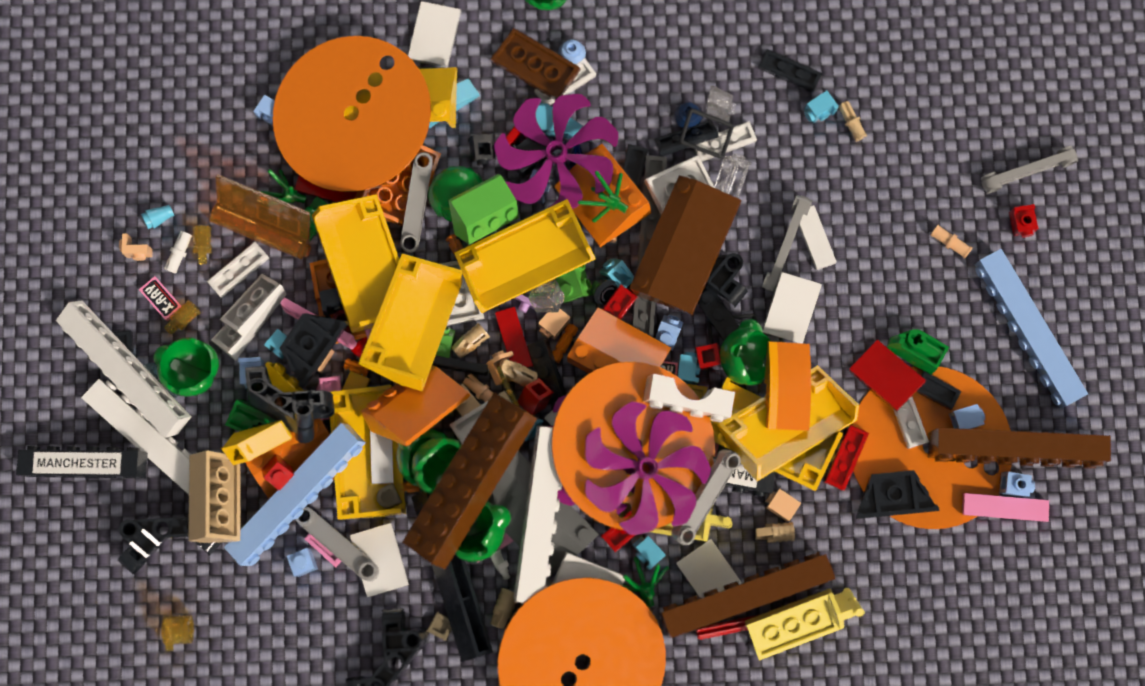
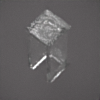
(727, 171)

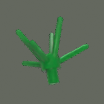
(289, 194)
(611, 202)
(646, 589)

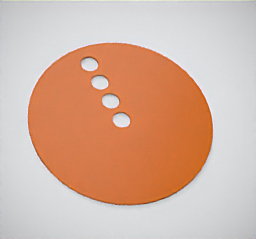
(360, 151)
(592, 406)
(945, 481)
(585, 619)

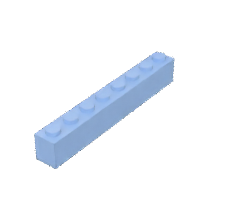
(1030, 329)
(298, 492)

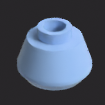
(574, 56)

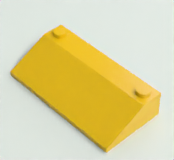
(442, 91)
(358, 255)
(524, 256)
(412, 321)
(768, 449)
(806, 468)
(353, 486)

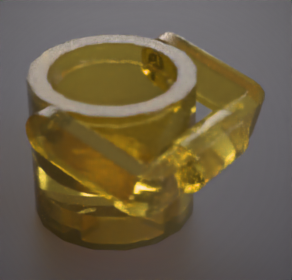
(177, 630)

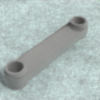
(994, 182)
(416, 202)
(800, 206)
(707, 494)
(338, 544)

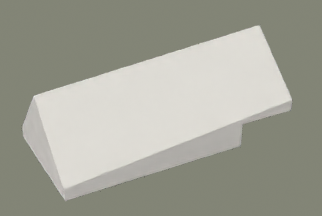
(248, 315)

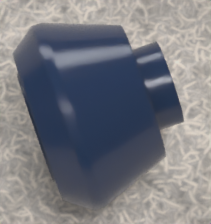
(680, 114)

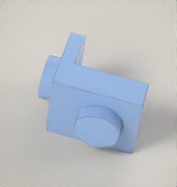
(669, 330)

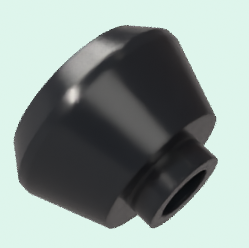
(602, 290)

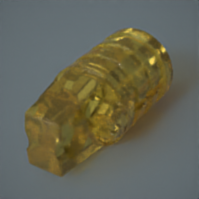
(202, 242)
(182, 317)

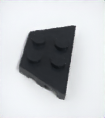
(310, 344)
(895, 495)

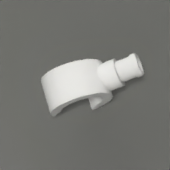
(500, 564)

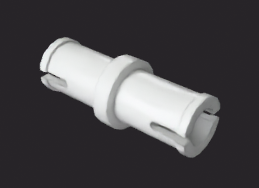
(178, 252)

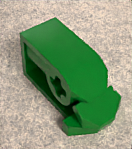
(924, 354)
(245, 416)

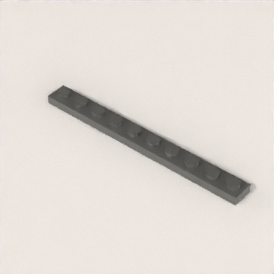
(645, 309)

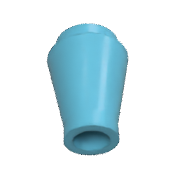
(157, 216)

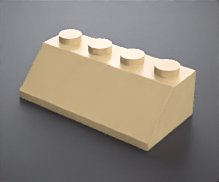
(213, 498)

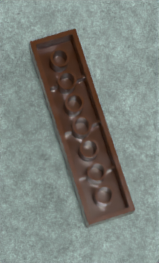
(1020, 447)
(469, 481)
(746, 596)

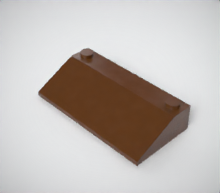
(685, 245)

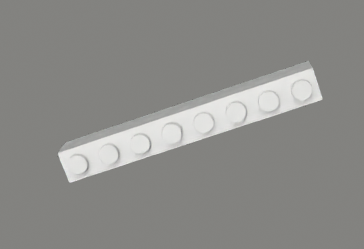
(123, 369)
(139, 431)
(538, 519)

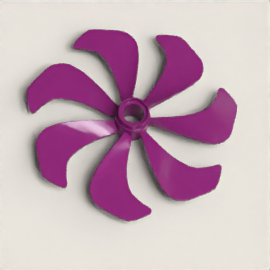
(527, 124)
(611, 497)

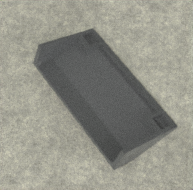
(572, 531)

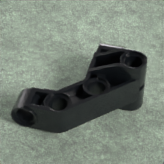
(722, 280)
(294, 408)
(148, 539)
(398, 643)

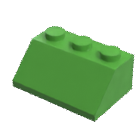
(483, 209)

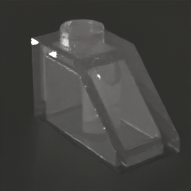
(720, 104)
(547, 297)

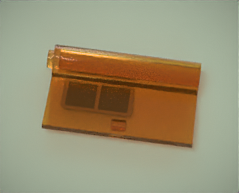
(261, 217)

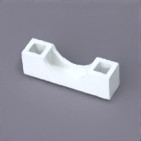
(663, 392)

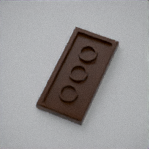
(535, 64)

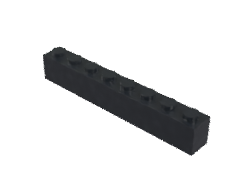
(460, 602)

